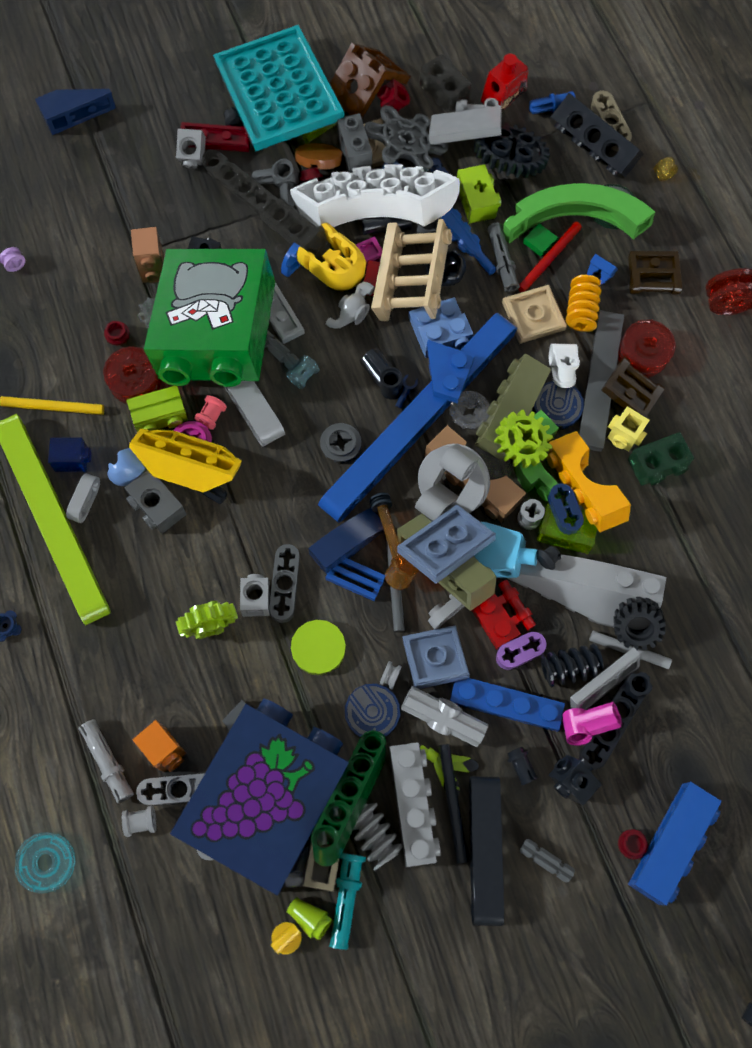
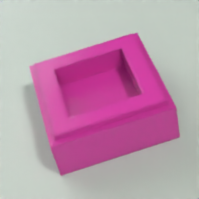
(370, 250)

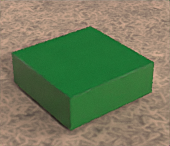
(540, 240)

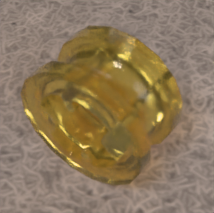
(665, 168)

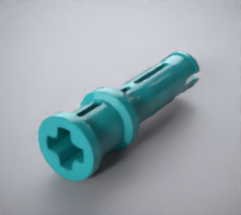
(348, 884)

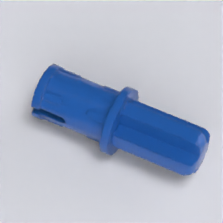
(547, 103)

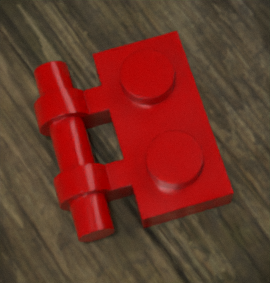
(496, 620)

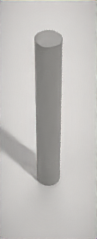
(645, 655)

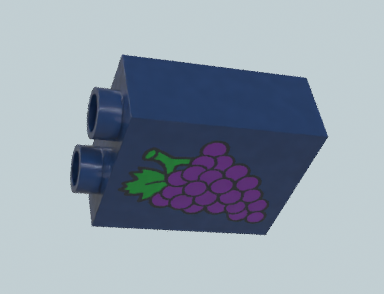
(262, 795)

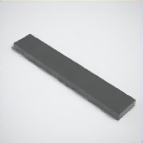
(602, 365)

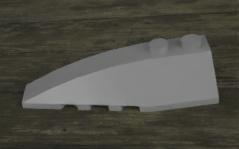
(593, 587)

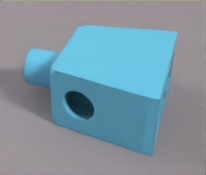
(506, 553)

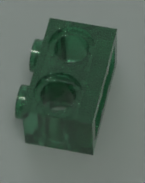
(658, 455)

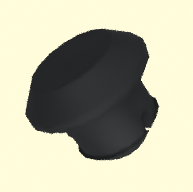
(232, 117)
(548, 557)

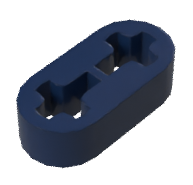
(571, 506)

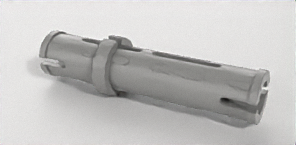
(110, 769)

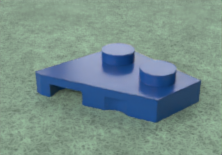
(448, 370)

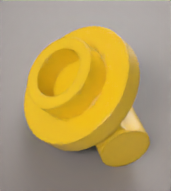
(286, 938)

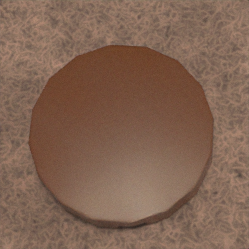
(318, 154)

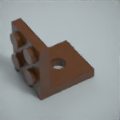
(369, 69)

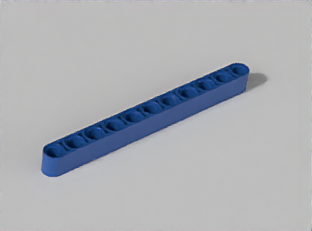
(410, 426)

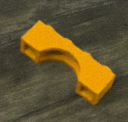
(602, 504)

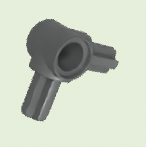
(275, 176)

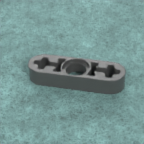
(289, 602)

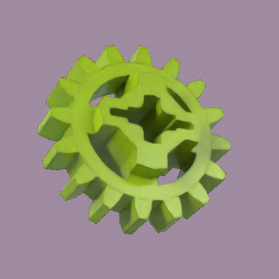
(535, 437)
(206, 620)

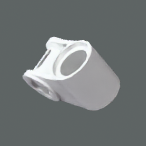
(563, 363)

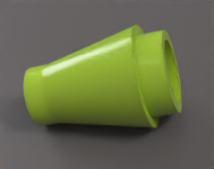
(310, 918)

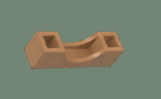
(503, 493)

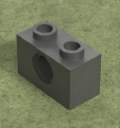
(354, 142)
(162, 515)

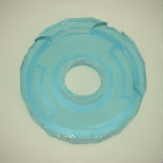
(62, 864)

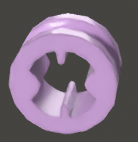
(12, 259)

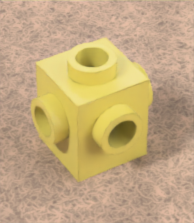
(627, 429)

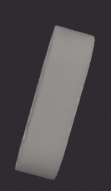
(83, 498)

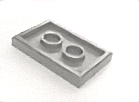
(465, 125)

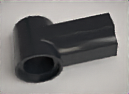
(382, 373)

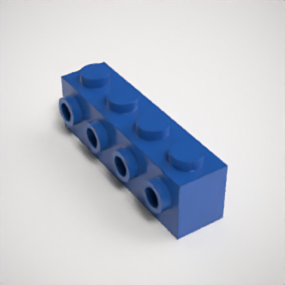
(675, 844)

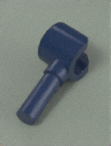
(405, 391)

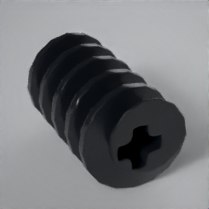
(572, 664)

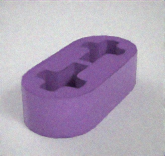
(523, 656)

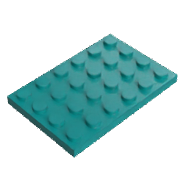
(278, 87)

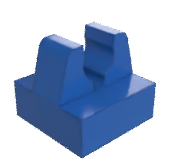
(607, 269)

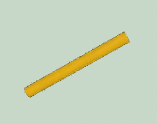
(52, 405)

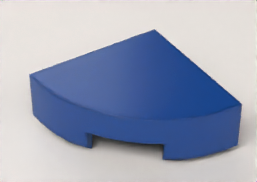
(290, 261)

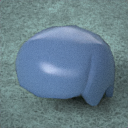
(126, 469)

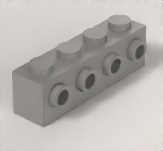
(412, 804)

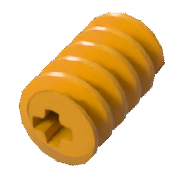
(583, 303)

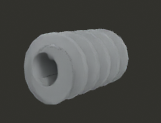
(375, 836)

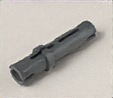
(506, 266)

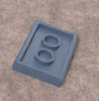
(446, 543)

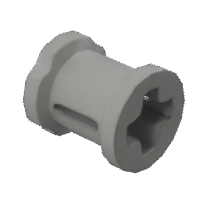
(523, 516)
(139, 821)

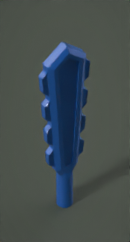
(466, 240)

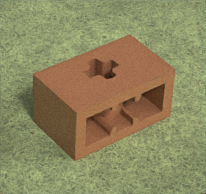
(148, 253)

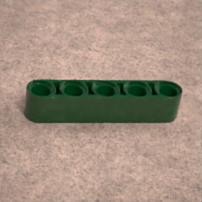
(349, 808)

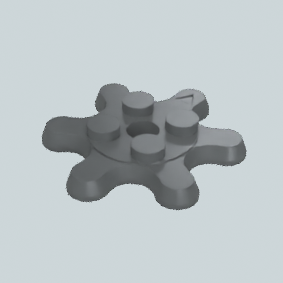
(397, 128)

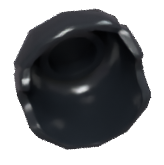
(454, 269)

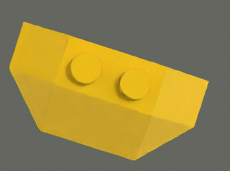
(184, 459)

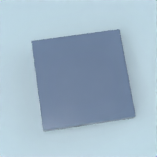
(435, 657)

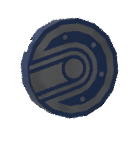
(560, 404)
(372, 709)

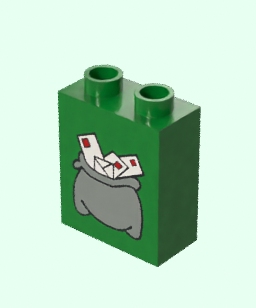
(211, 316)

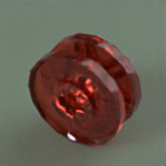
(730, 292)
(647, 346)
(130, 374)

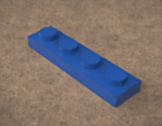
(508, 703)

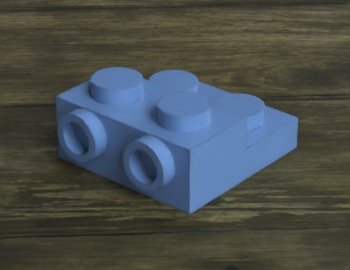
(448, 328)

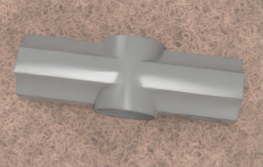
(444, 716)

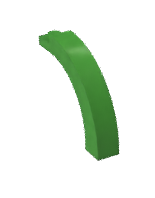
(580, 199)

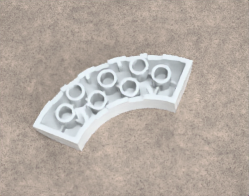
(377, 193)

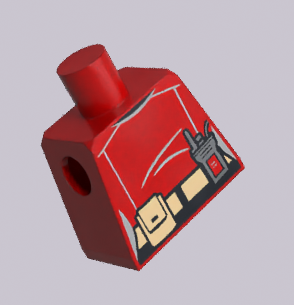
(506, 81)

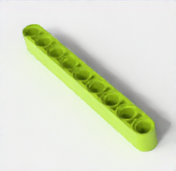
(52, 521)

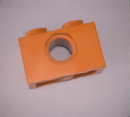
(160, 747)

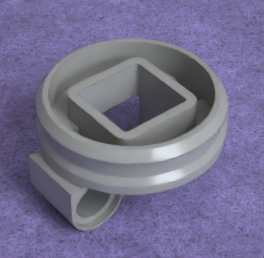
(462, 464)

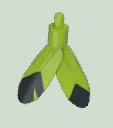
(460, 763)

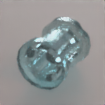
(295, 375)

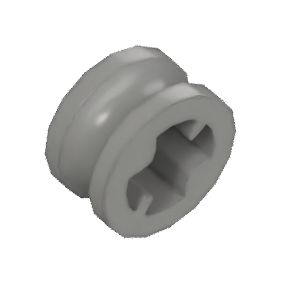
(390, 675)

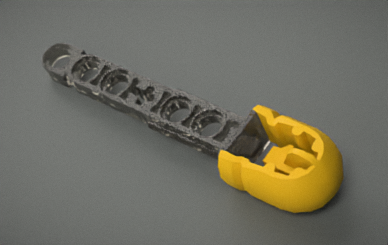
(311, 239)

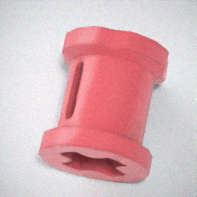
(210, 412)

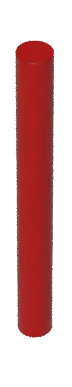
(549, 257)

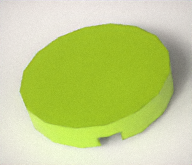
(318, 647)

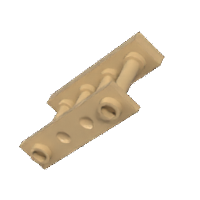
(392, 260)

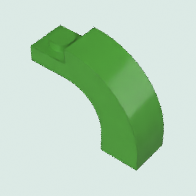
(536, 475)

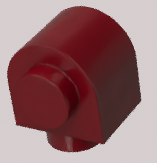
(393, 95)

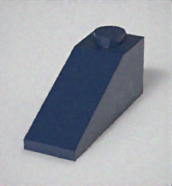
(71, 107)

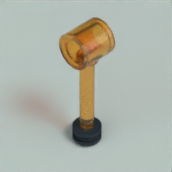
(394, 576)

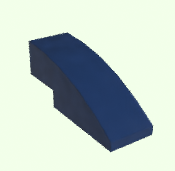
(346, 540)

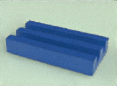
(354, 588)

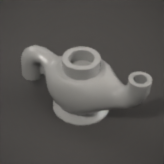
(353, 307)

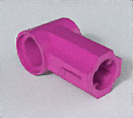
(583, 724)

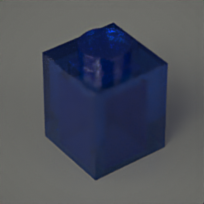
(69, 454)

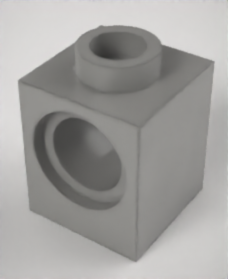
(190, 137)
(254, 607)

